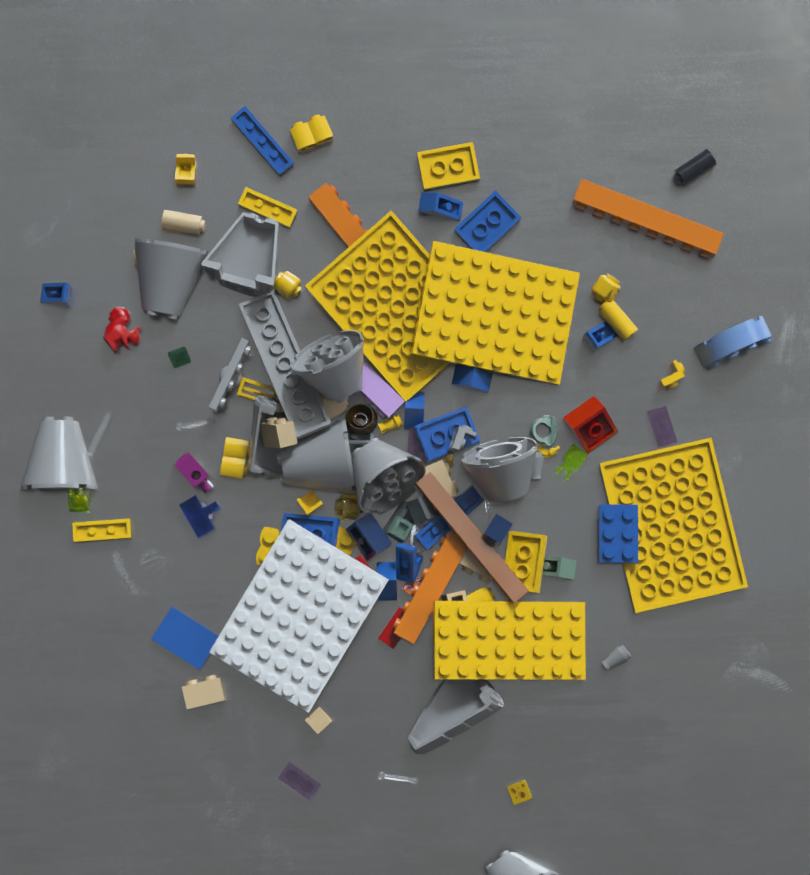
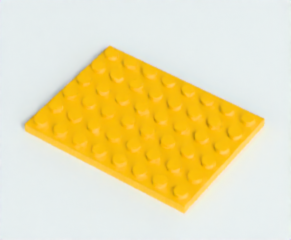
(379, 293)
(495, 313)
(682, 525)

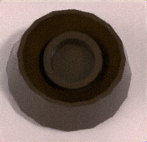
(361, 419)

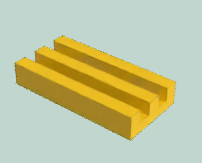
(252, 382)

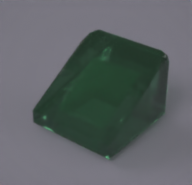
(179, 357)

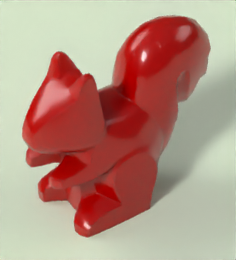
(115, 331)

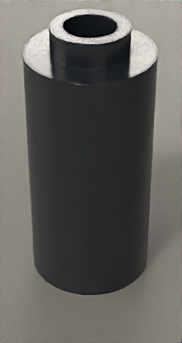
(694, 167)

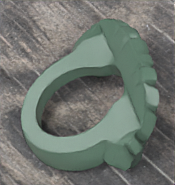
(553, 427)

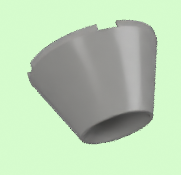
(503, 468)

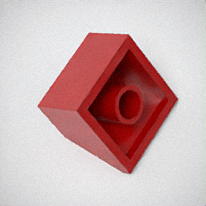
(590, 424)

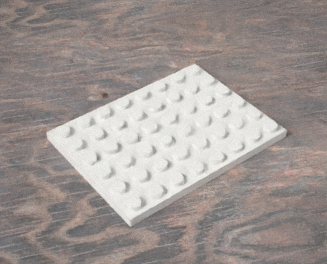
(298, 616)

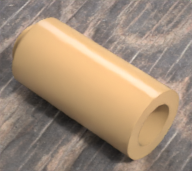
(182, 222)

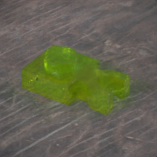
(573, 459)
(77, 501)

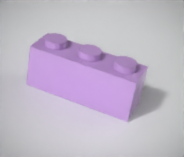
(380, 393)

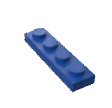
(262, 140)
(437, 527)

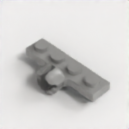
(230, 375)

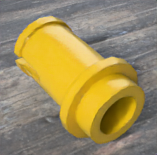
(390, 424)

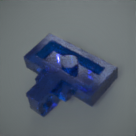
(199, 515)

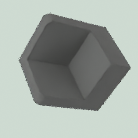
(421, 509)

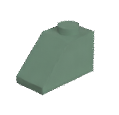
(559, 567)

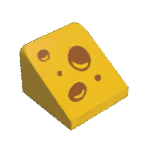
(519, 792)

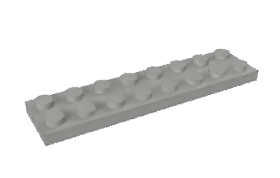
(277, 351)

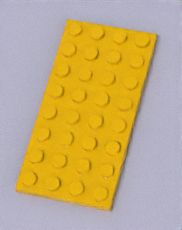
(509, 640)

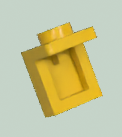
(185, 169)
(671, 381)

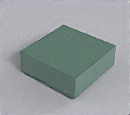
(400, 528)

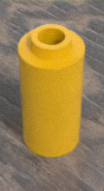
(617, 320)

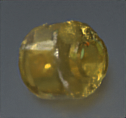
(347, 507)

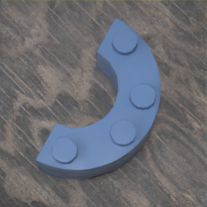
(733, 340)

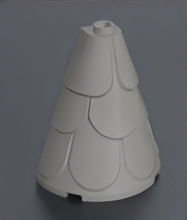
(452, 711)

